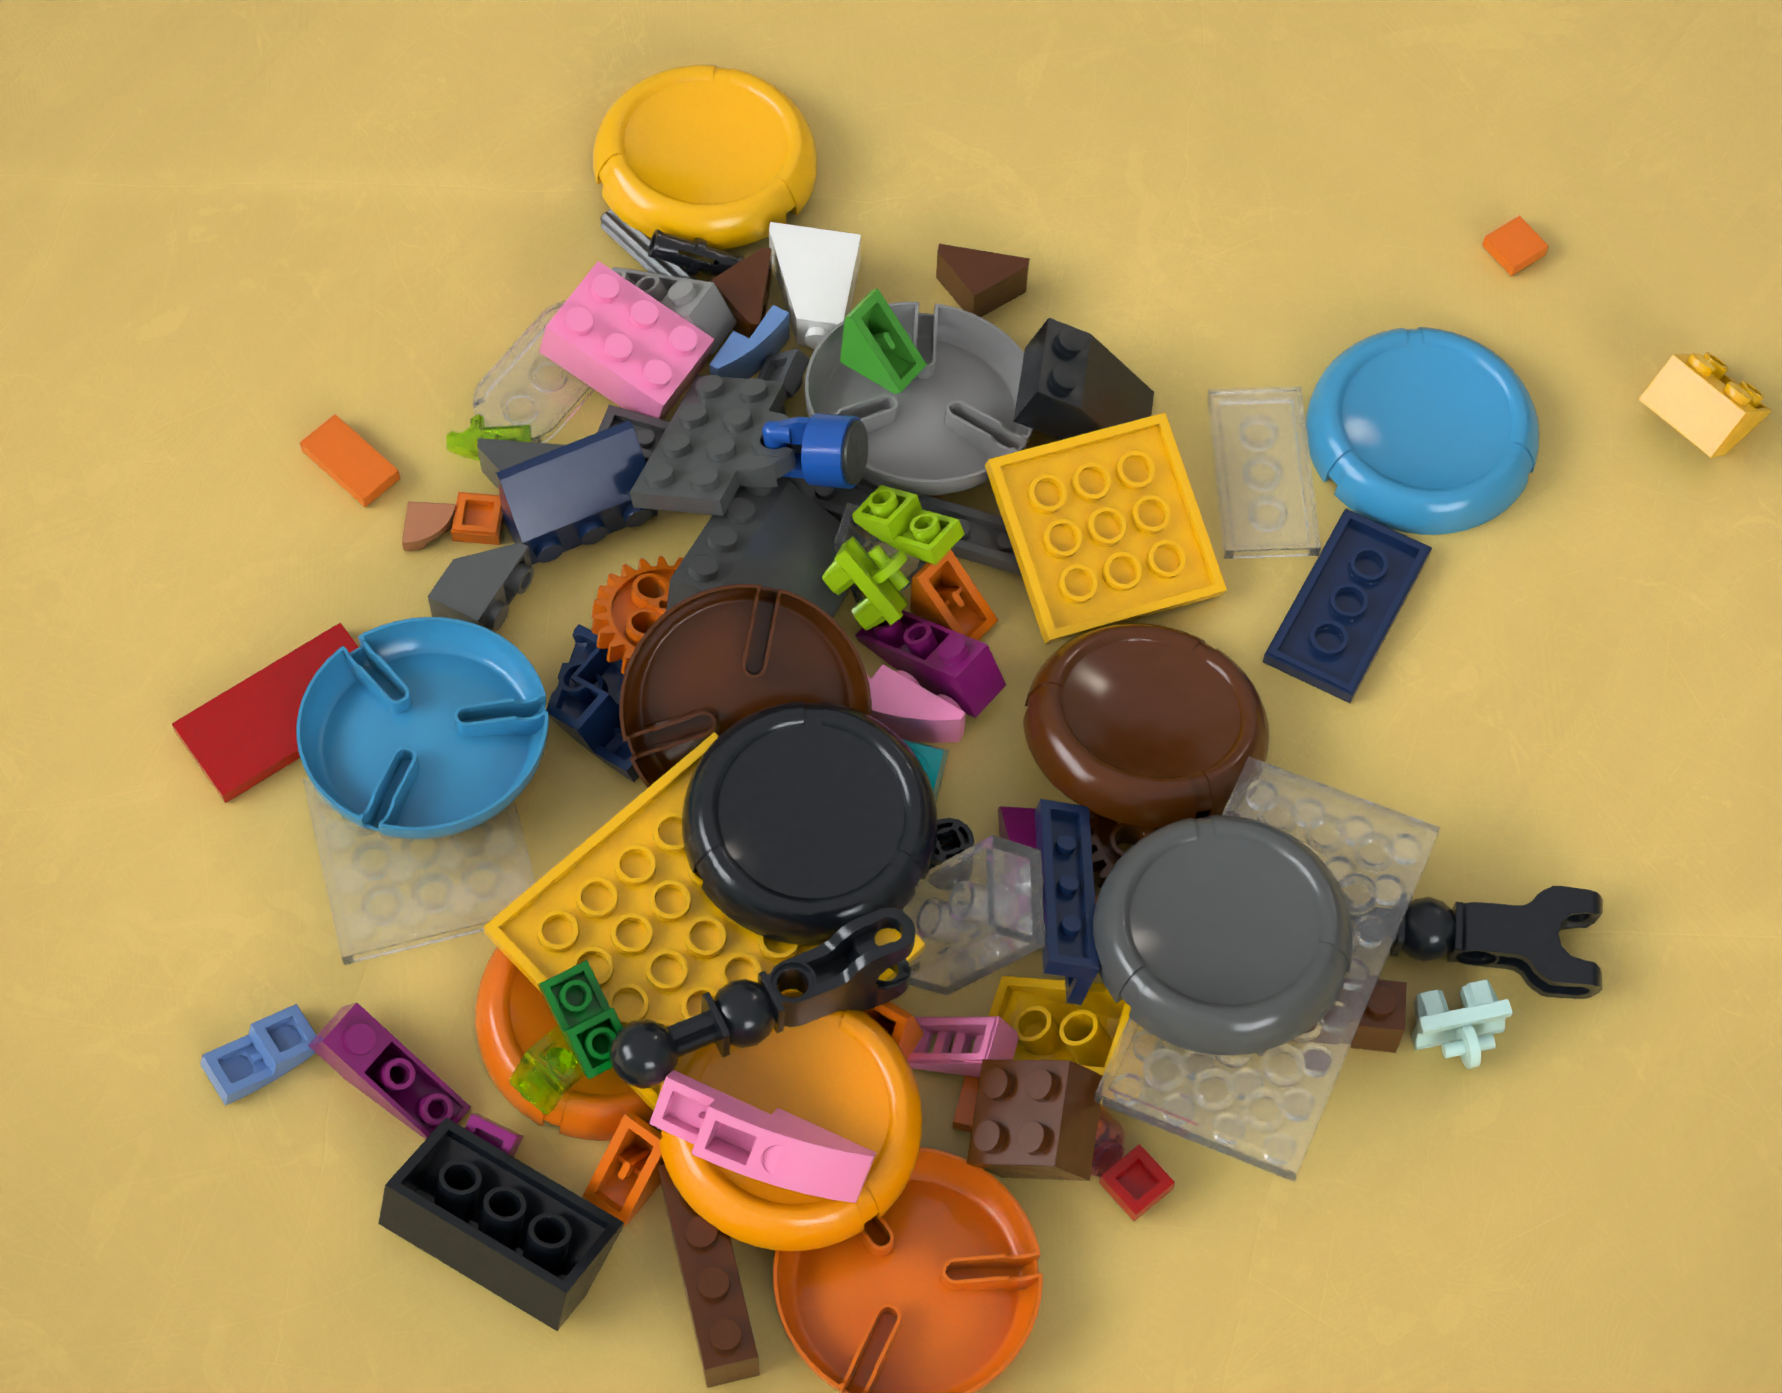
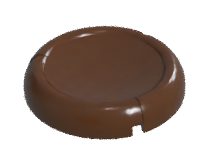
(726, 659)
(1144, 723)

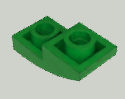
(583, 1016)

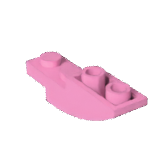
(913, 710)
(761, 1145)

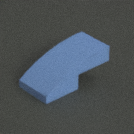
(745, 356)
(262, 1056)

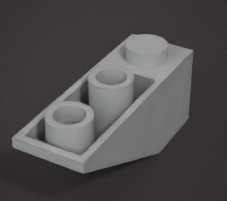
(690, 298)

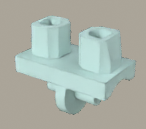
(1462, 1030)

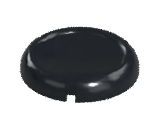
(808, 820)

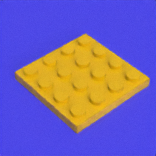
(1105, 527)

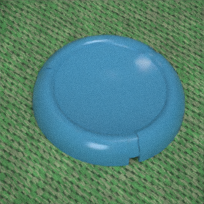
(1423, 431)
(423, 727)

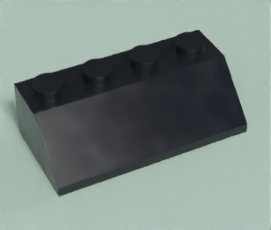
(499, 1223)

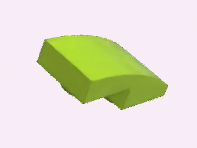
(903, 524)

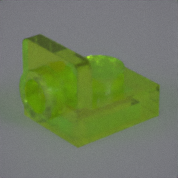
(547, 1071)

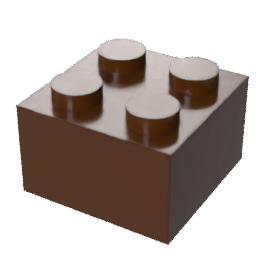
(1035, 1119)

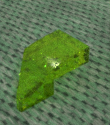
(466, 442)

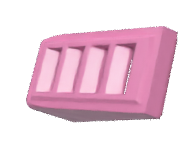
(992, 1041)

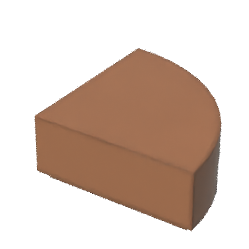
(426, 523)

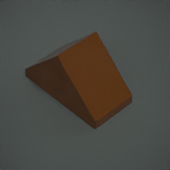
(980, 278)
(747, 290)

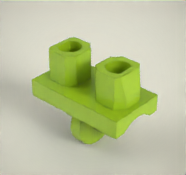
(875, 576)

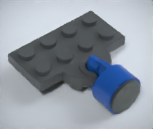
(735, 436)

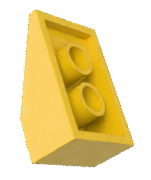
(1057, 1029)

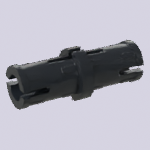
(666, 247)

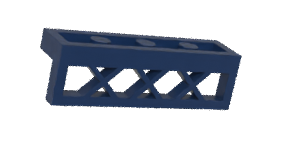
(1068, 895)

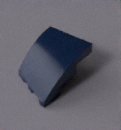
(589, 700)

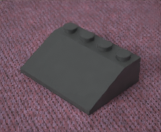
(764, 539)

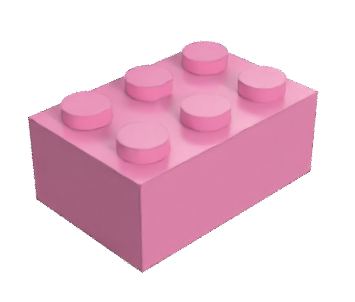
(625, 344)

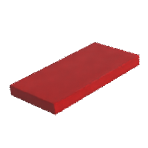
(253, 725)

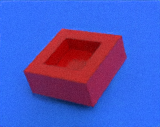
(1136, 1182)

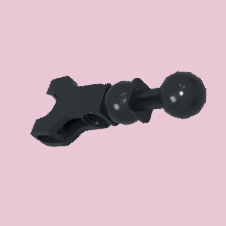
(1509, 938)
(744, 1012)

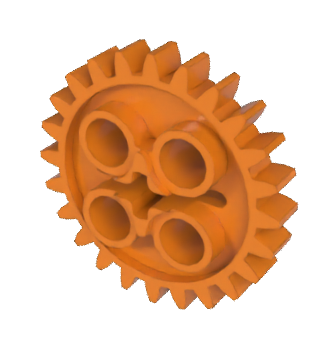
(630, 607)

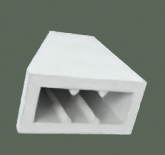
(815, 277)

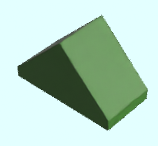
(879, 345)

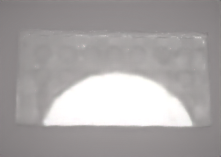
(1272, 1100)

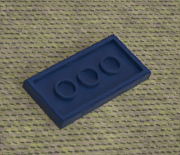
(1347, 605)

